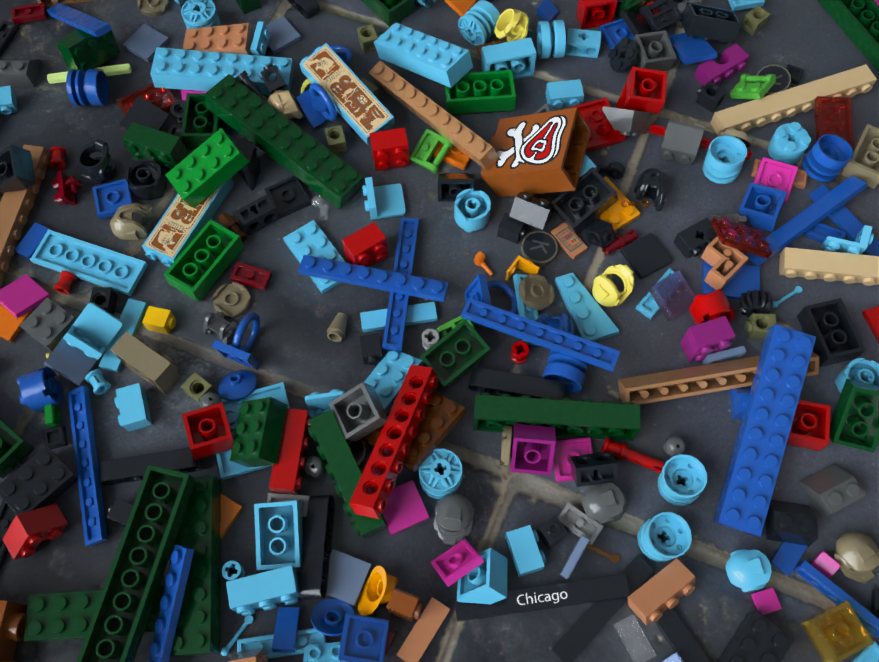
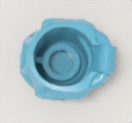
(748, 569)

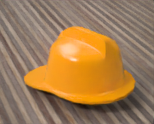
(376, 591)

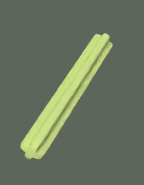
(108, 70)

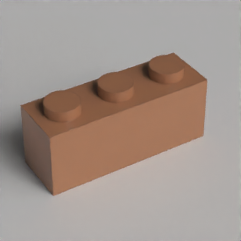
(662, 592)

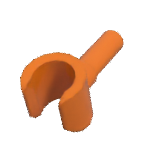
(479, 261)

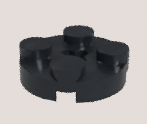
(625, 47)

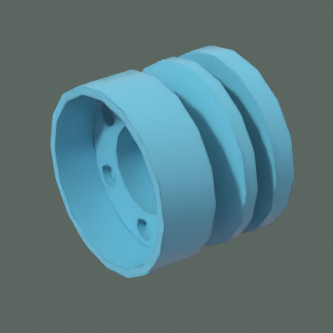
(200, 14)
(479, 22)
(724, 159)
(686, 470)
(440, 485)
(674, 532)

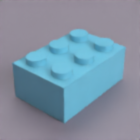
(512, 55)
(278, 534)
(264, 590)

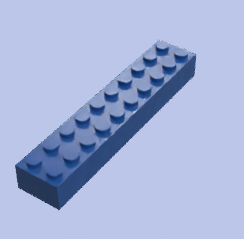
(764, 430)

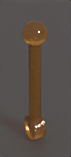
(624, 203)
(614, 558)

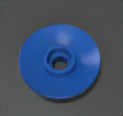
(237, 385)
(329, 616)

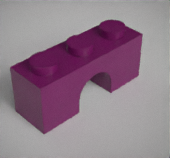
(732, 61)

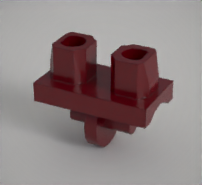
(67, 188)

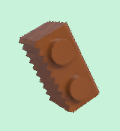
(404, 605)

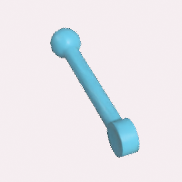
(797, 290)
(248, 620)

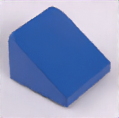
(547, 11)

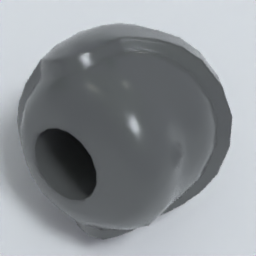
(209, 399)
(674, 446)
(319, 466)

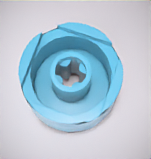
(789, 143)
(472, 210)
(859, 370)

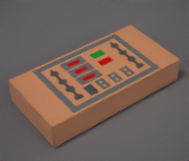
(569, 241)

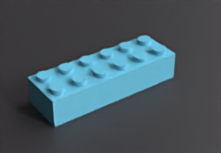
(424, 54)

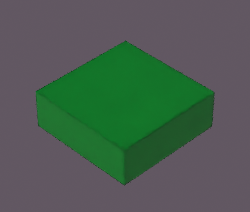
(52, 416)

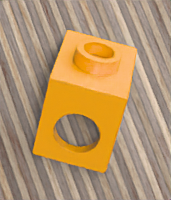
(523, 264)

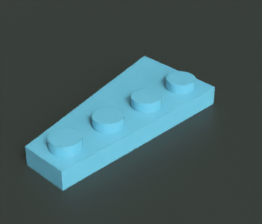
(584, 311)

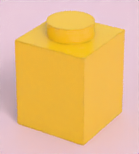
(159, 320)

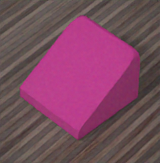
(825, 564)

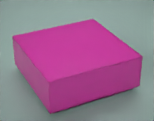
(766, 601)

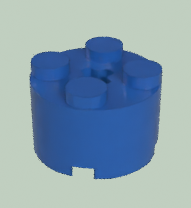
(40, 389)

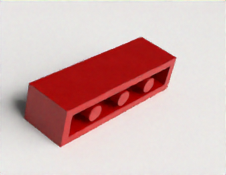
(291, 459)

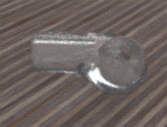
(319, 201)

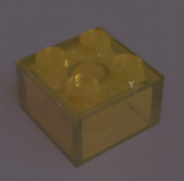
(837, 633)

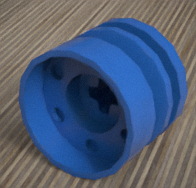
(87, 87)
(827, 158)
(566, 370)

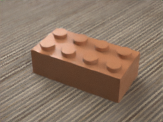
(224, 39)

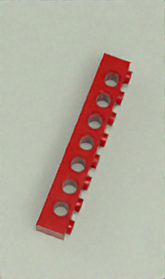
(394, 442)

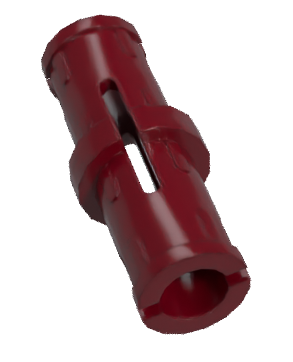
(621, 241)

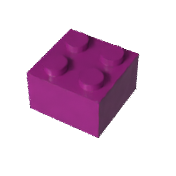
(707, 339)
(532, 449)

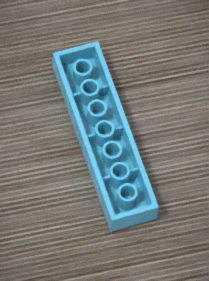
(204, 69)

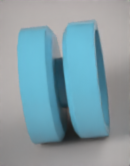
(551, 39)

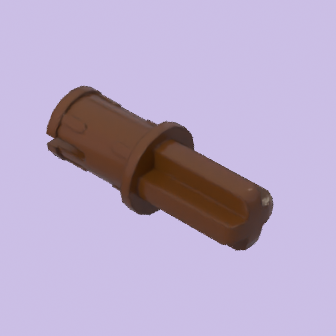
(233, 226)

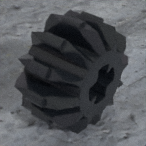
(755, 302)

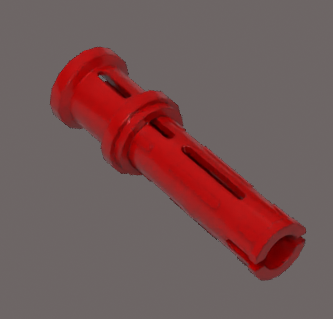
(622, 452)

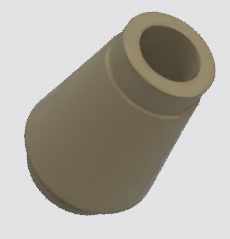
(337, 328)

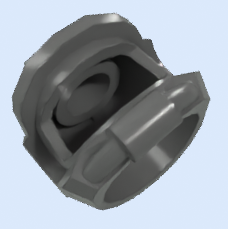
(604, 503)
(454, 514)

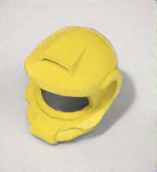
(512, 24)
(605, 290)

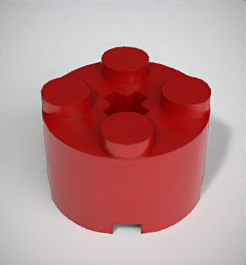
(711, 307)

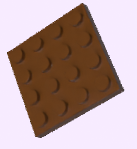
(438, 421)

